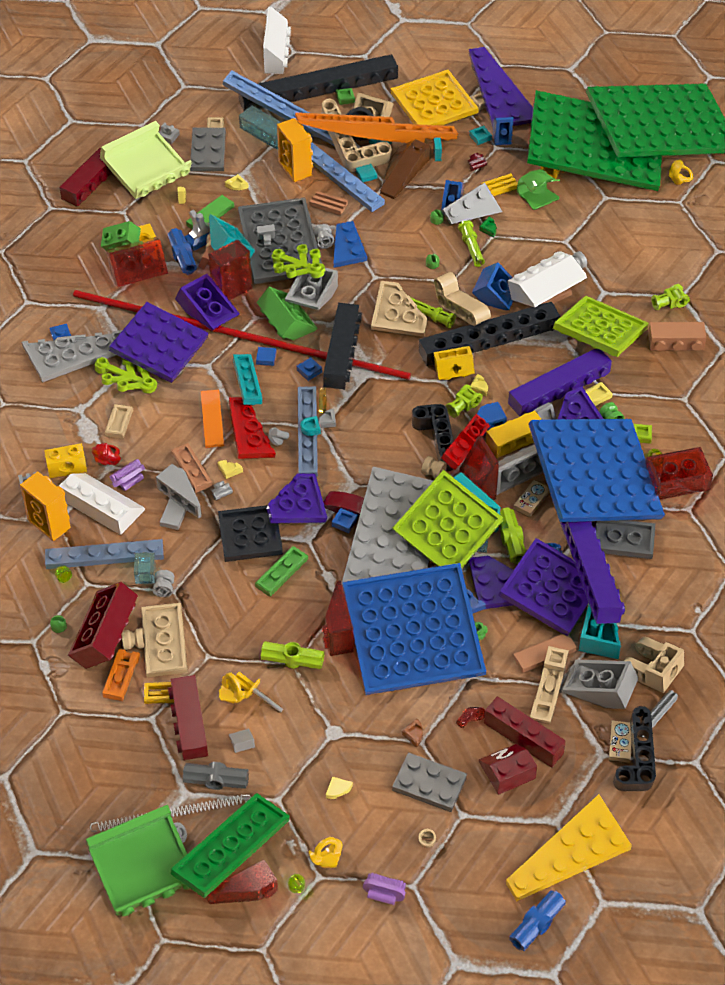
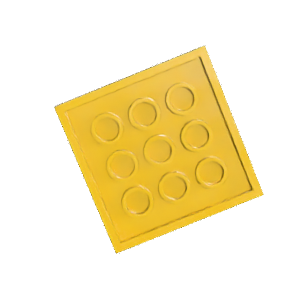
(434, 99)

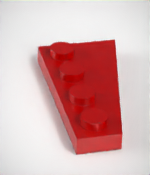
(248, 432)

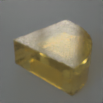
(322, 400)

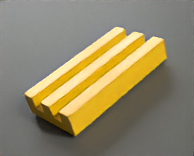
(497, 185)
(154, 697)

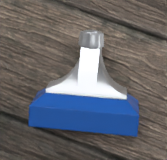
(200, 231)

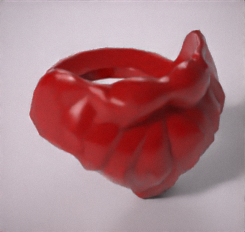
(104, 455)

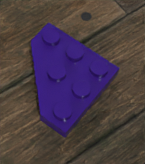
(578, 406)
(298, 502)
(488, 579)

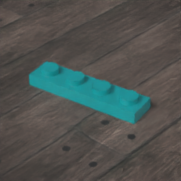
(247, 379)

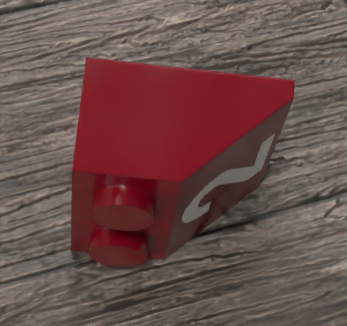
(509, 768)

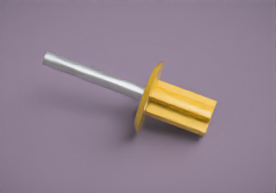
(250, 686)

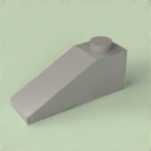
(177, 486)

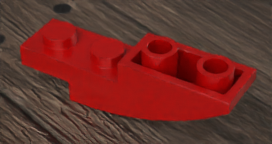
(464, 441)

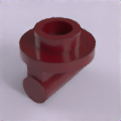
(476, 161)

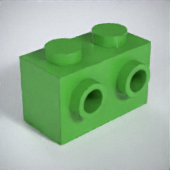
(120, 235)

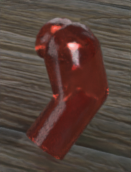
(470, 714)

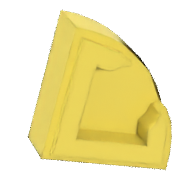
(236, 183)
(182, 195)
(479, 385)
(229, 469)
(338, 788)

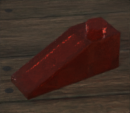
(249, 885)

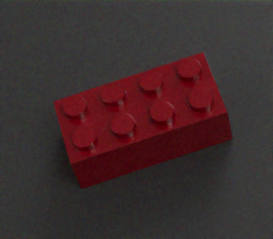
(103, 625)

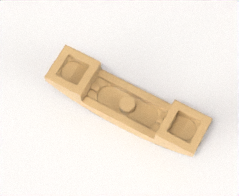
(549, 685)

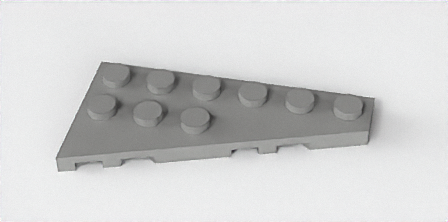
(68, 353)

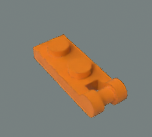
(120, 675)

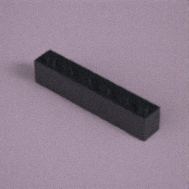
(341, 346)

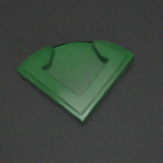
(488, 227)

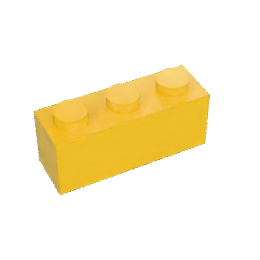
(511, 435)

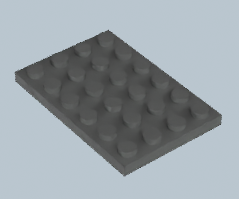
(291, 229)

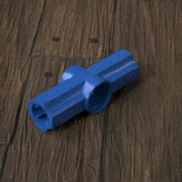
(182, 251)
(537, 920)

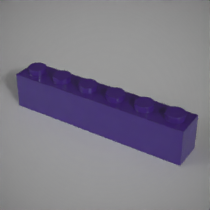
(559, 381)

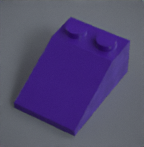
(206, 302)

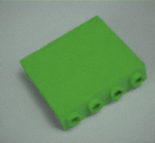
(138, 860)

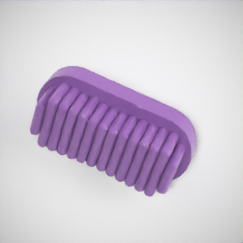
(128, 475)
(384, 888)

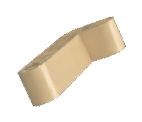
(458, 302)

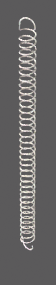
(177, 811)

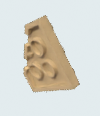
(397, 312)

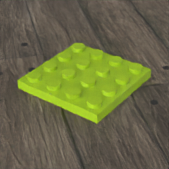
(601, 326)
(448, 522)

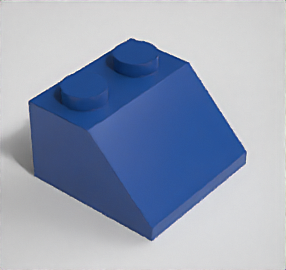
(493, 287)

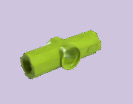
(512, 535)
(302, 656)

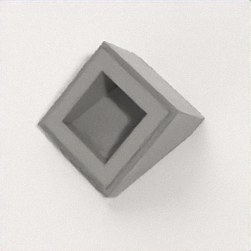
(242, 740)

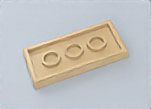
(164, 640)

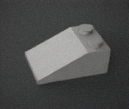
(313, 291)
(602, 682)

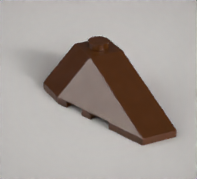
(404, 167)

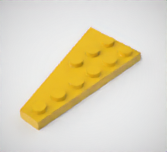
(581, 844)

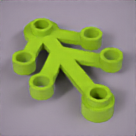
(315, 269)
(145, 383)

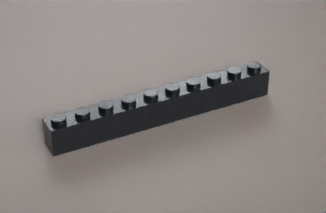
(329, 80)

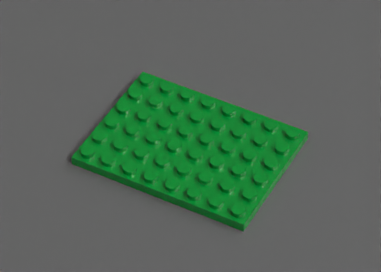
(659, 119)
(571, 139)

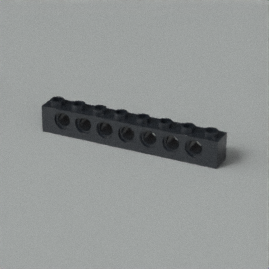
(492, 331)

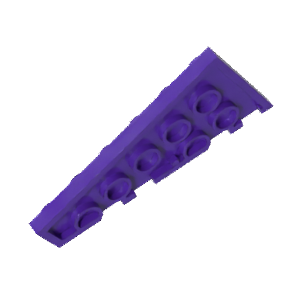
(498, 90)

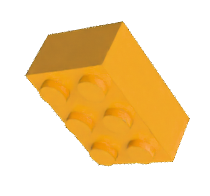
(294, 149)
(45, 505)

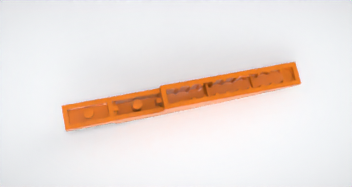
(376, 127)

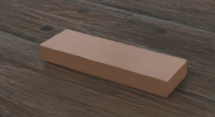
(191, 465)
(535, 655)

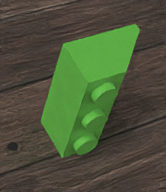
(286, 317)

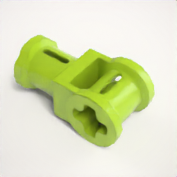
(671, 298)
(464, 400)

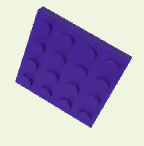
(158, 342)
(547, 587)

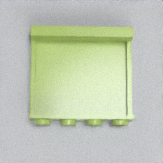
(144, 160)

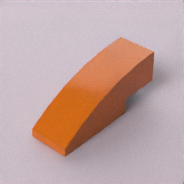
(212, 418)

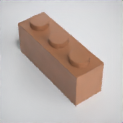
(677, 336)

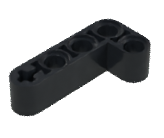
(437, 419)
(639, 748)

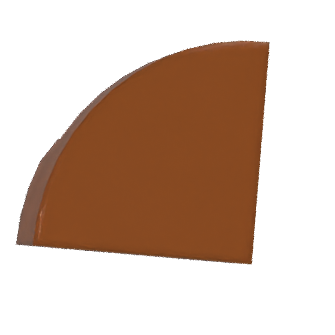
(414, 732)

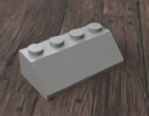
(518, 468)

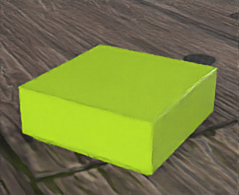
(644, 433)

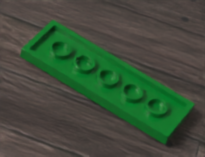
(229, 845)

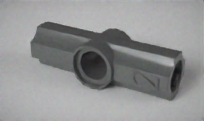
(215, 775)

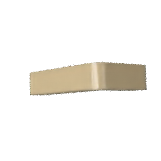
(348, 152)

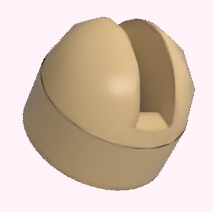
(427, 834)

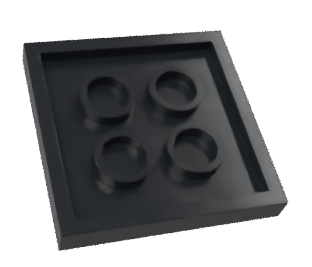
(249, 534)

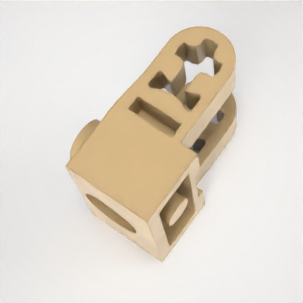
(666, 663)

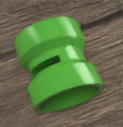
(610, 411)

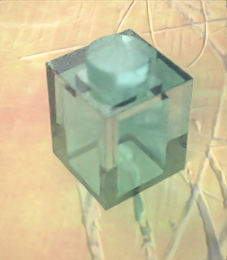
(144, 568)

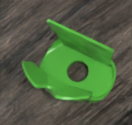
(534, 189)

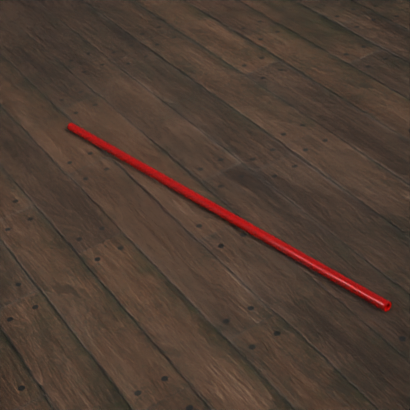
(248, 336)

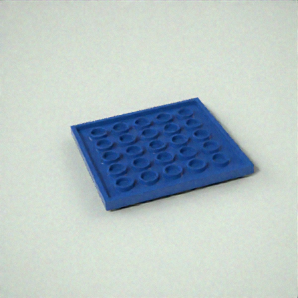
(595, 470)
(413, 629)

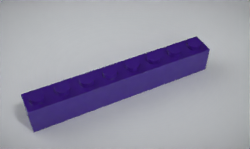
(594, 572)

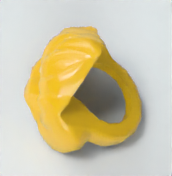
(674, 173)
(231, 689)
(330, 856)

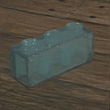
(260, 125)

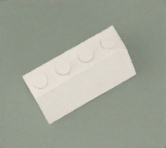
(276, 43)
(546, 279)
(100, 502)

